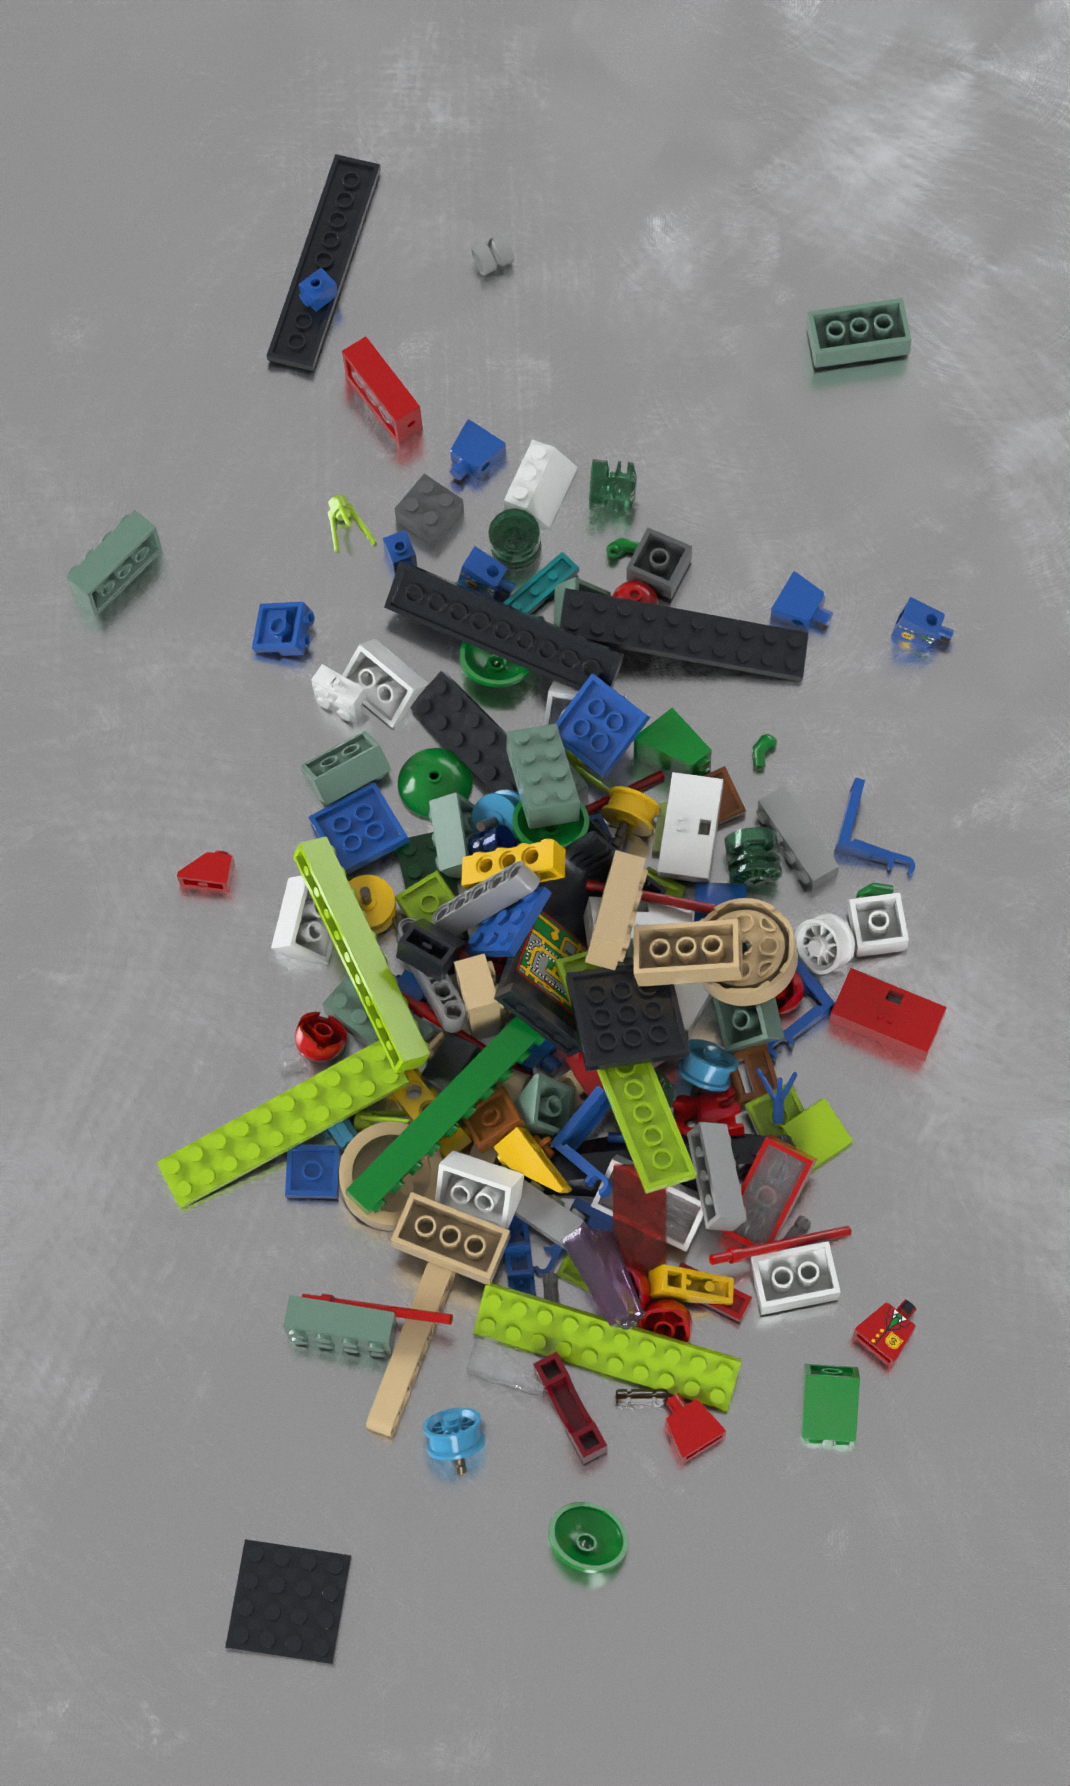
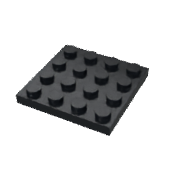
(625, 1021)
(288, 1602)

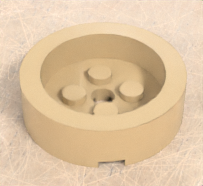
(767, 963)
(359, 1156)

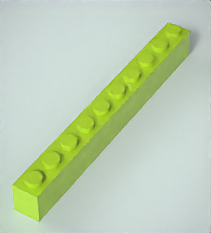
(361, 955)

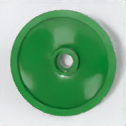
(489, 668)
(418, 788)
(561, 833)
(589, 1527)

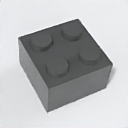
(429, 510)
(659, 562)

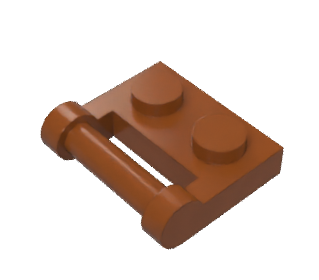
(753, 1058)

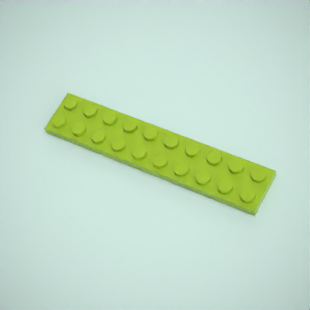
(641, 1112)
(280, 1124)
(593, 1344)

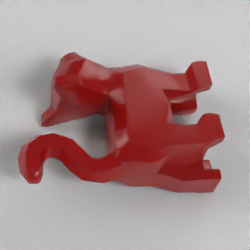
(709, 1108)

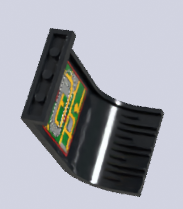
(530, 979)

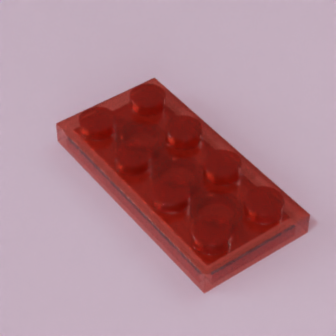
(639, 1220)

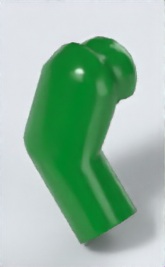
(620, 547)
(760, 747)
(875, 889)

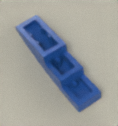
(519, 1258)

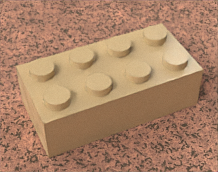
(617, 911)
(688, 952)
(477, 991)
(450, 1238)

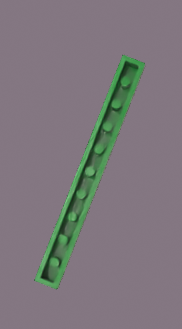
(443, 1115)

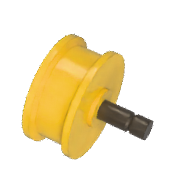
(630, 813)
(377, 901)

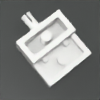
(338, 693)

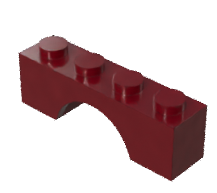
(570, 1408)

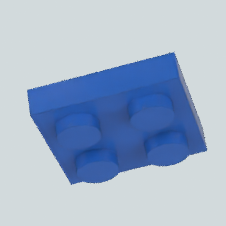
(313, 1171)

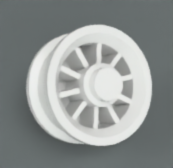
(824, 943)

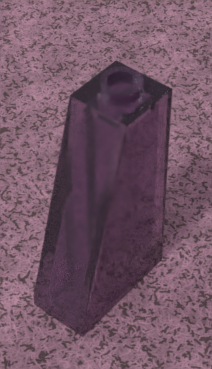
(605, 1275)

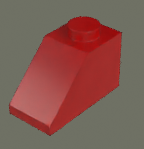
(209, 871)

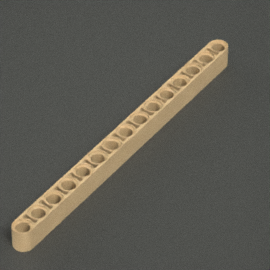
(417, 1334)

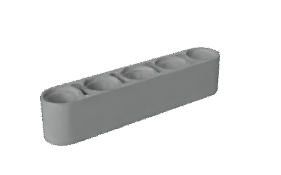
(486, 898)
(432, 988)

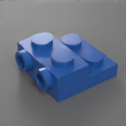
(283, 628)

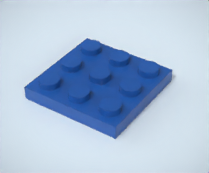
(600, 725)
(360, 828)
(507, 929)

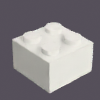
(878, 924)

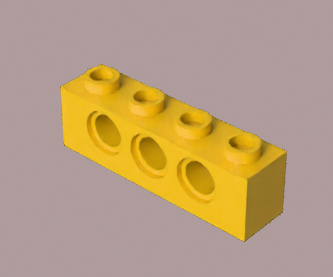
(543, 858)
(459, 1142)

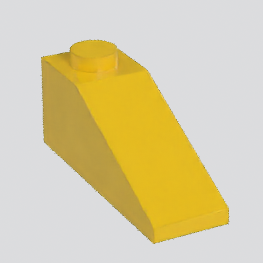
(524, 1155)
(690, 1285)

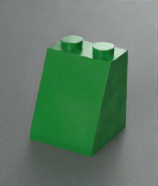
(673, 746)
(830, 1403)

